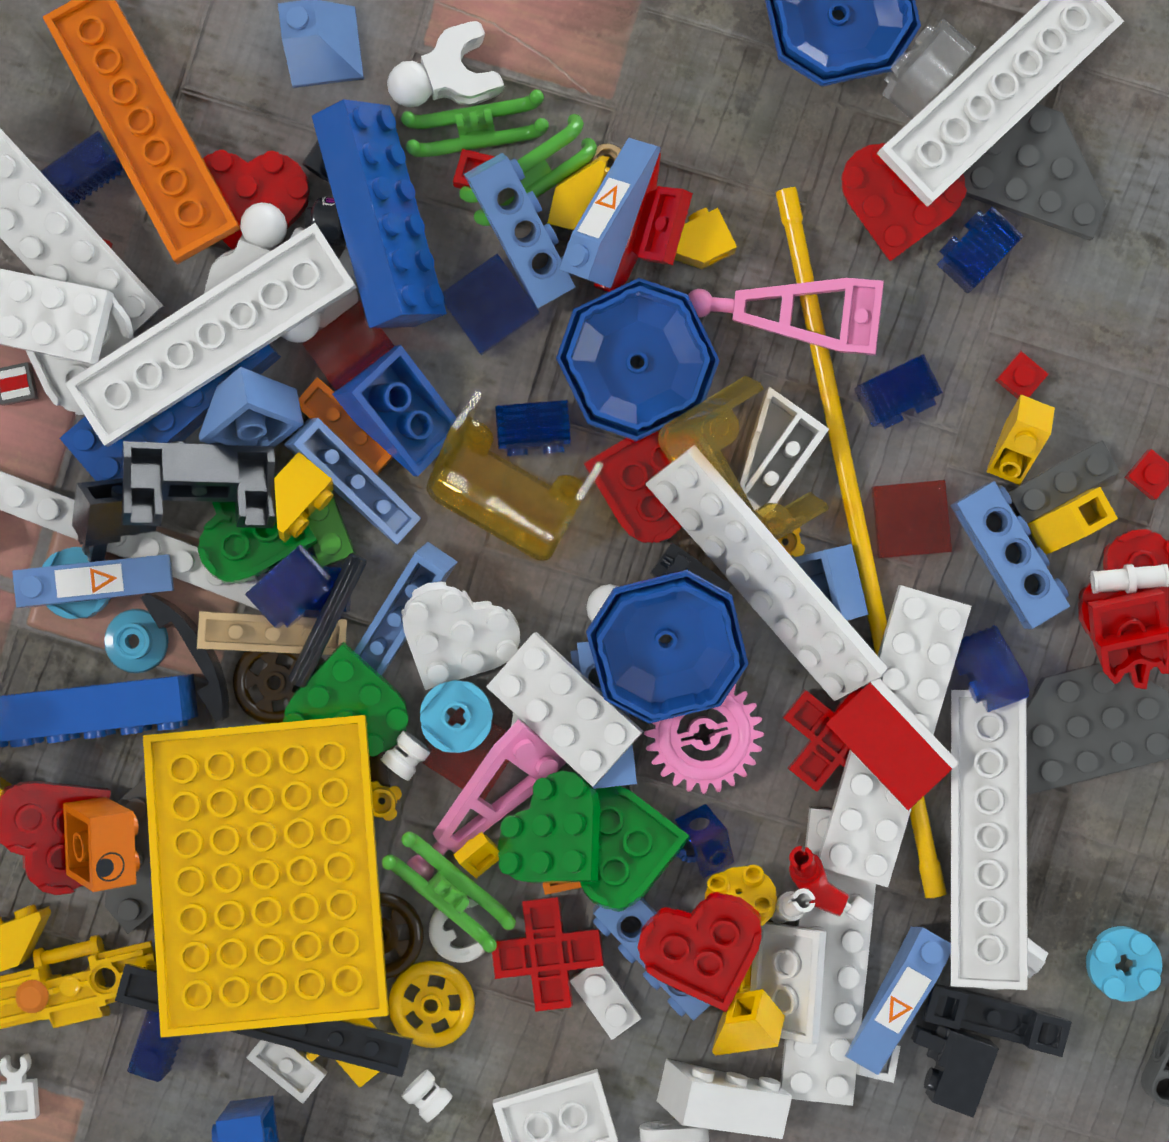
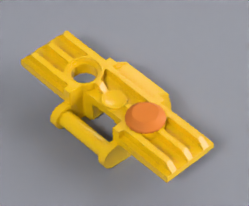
(69, 998)

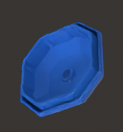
(843, 49)
(645, 323)
(672, 677)

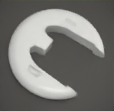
(442, 938)

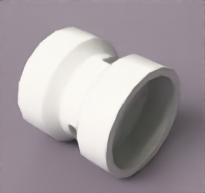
(403, 763)
(427, 1096)

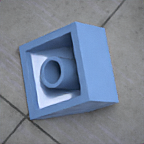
(251, 411)
(838, 578)

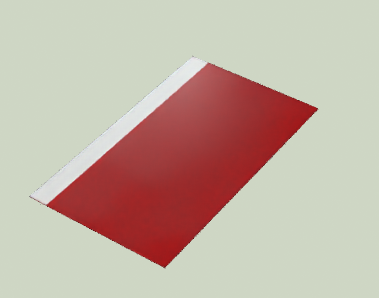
(892, 743)

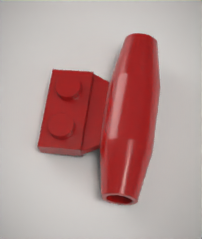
(655, 230)

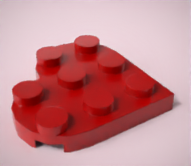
(265, 179)
(889, 206)
(624, 488)
(1132, 547)
(35, 828)
(703, 949)

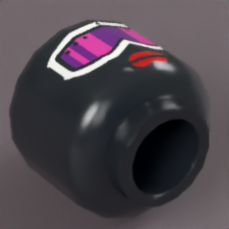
(326, 218)

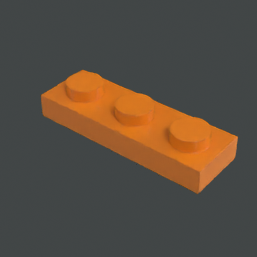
(320, 403)

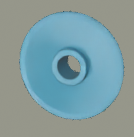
(151, 646)

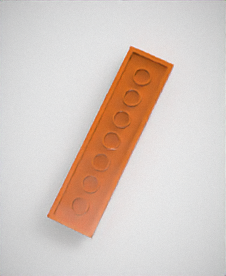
(142, 126)

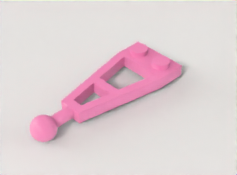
(859, 315)
(525, 751)

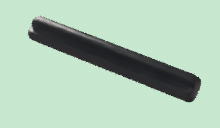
(327, 620)

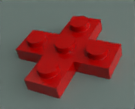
(825, 749)
(547, 953)

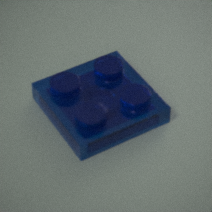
(489, 304)

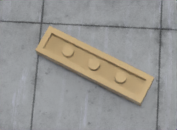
(257, 634)

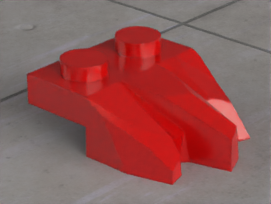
(1131, 635)

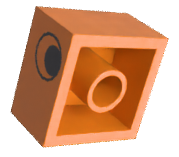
(100, 844)

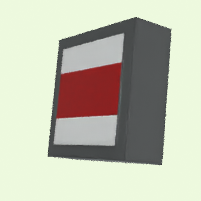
(17, 384)

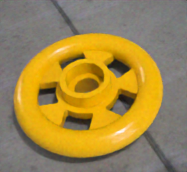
(454, 984)

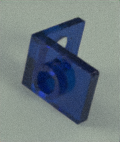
(709, 844)

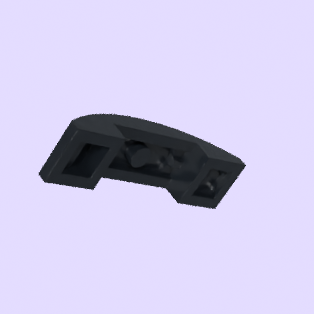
(215, 693)
(997, 1018)

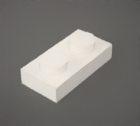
(605, 999)
(288, 1068)

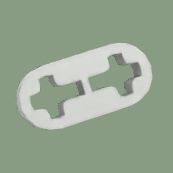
(671, 1132)

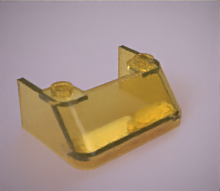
(714, 426)
(502, 495)

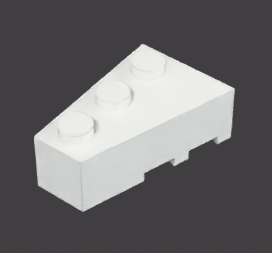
(777, 449)
(723, 1100)

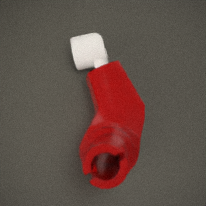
(808, 873)

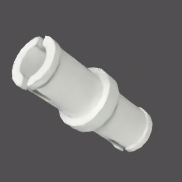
(1129, 578)
(793, 905)

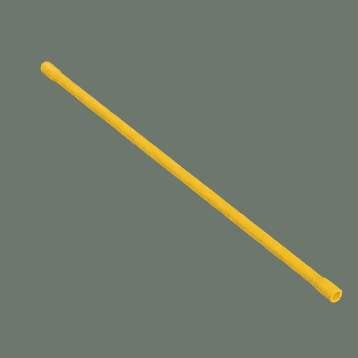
(792, 220)

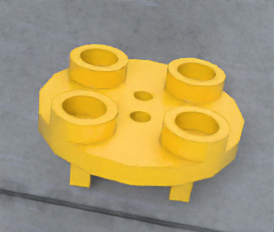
(752, 882)

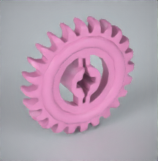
(722, 767)

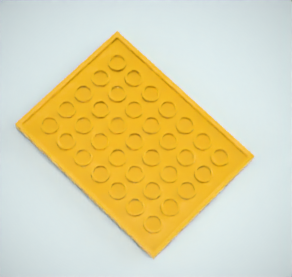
(264, 876)

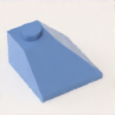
(320, 42)

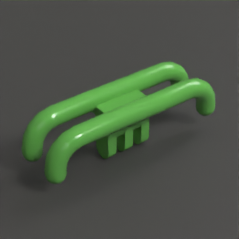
(475, 126)
(537, 172)
(449, 890)

